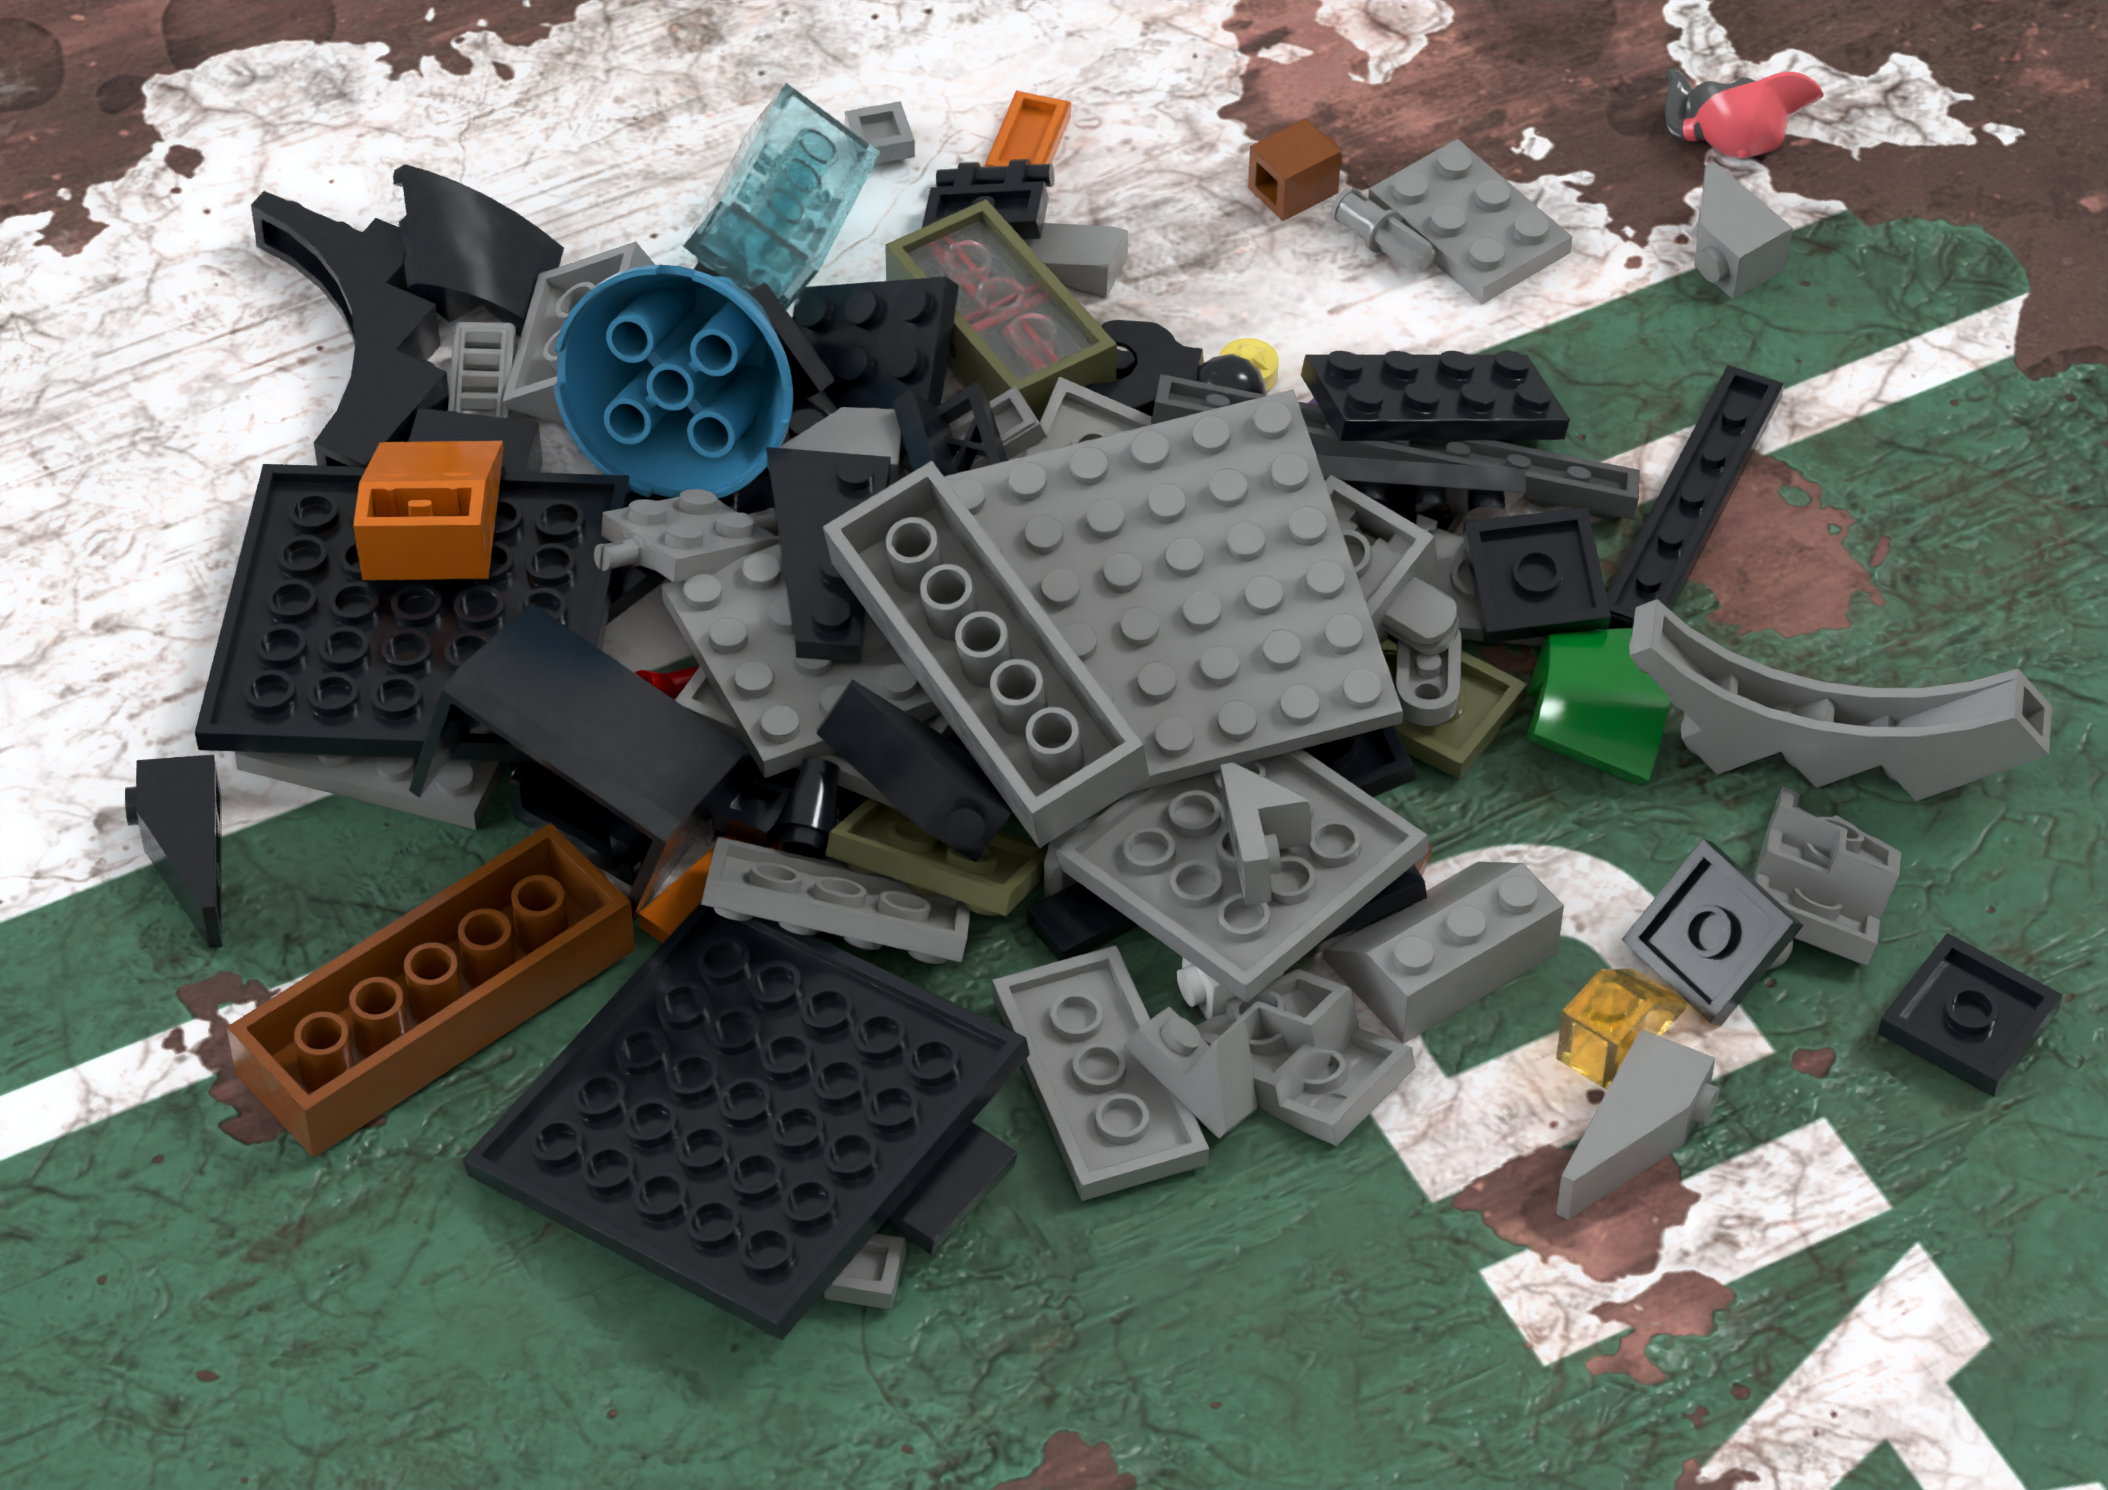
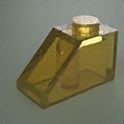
(1607, 1017)

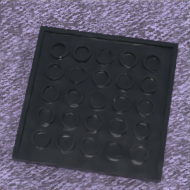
(358, 664)
(747, 1113)

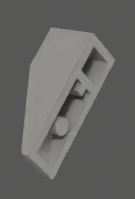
(1639, 1120)

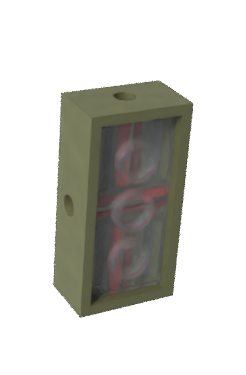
(1011, 311)

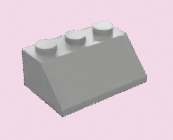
(554, 296)
(1451, 946)

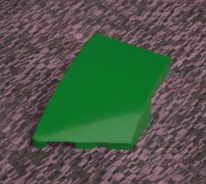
(1597, 703)

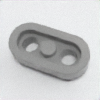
(1428, 684)

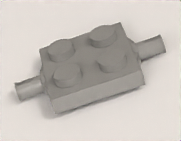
(682, 535)

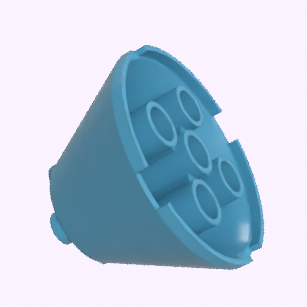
(673, 381)

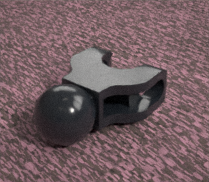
(1156, 352)

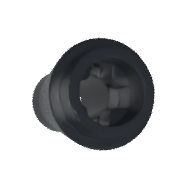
(809, 810)

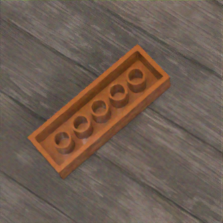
(431, 989)

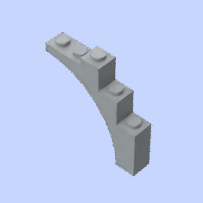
(1833, 730)

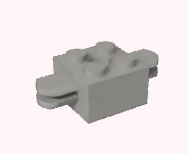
(1394, 571)

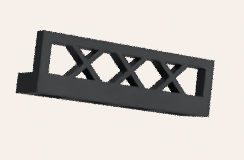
(930, 437)

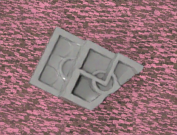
(1827, 877)
(1312, 1056)

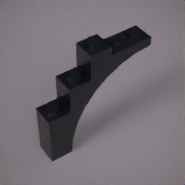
(386, 321)

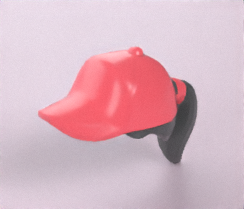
(1738, 116)

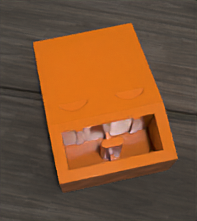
(428, 510)

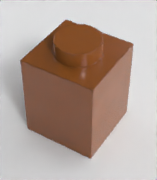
(1294, 169)

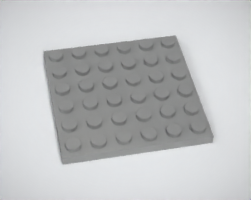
(1198, 582)

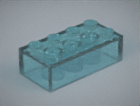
(782, 197)

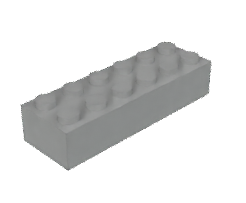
(986, 654)

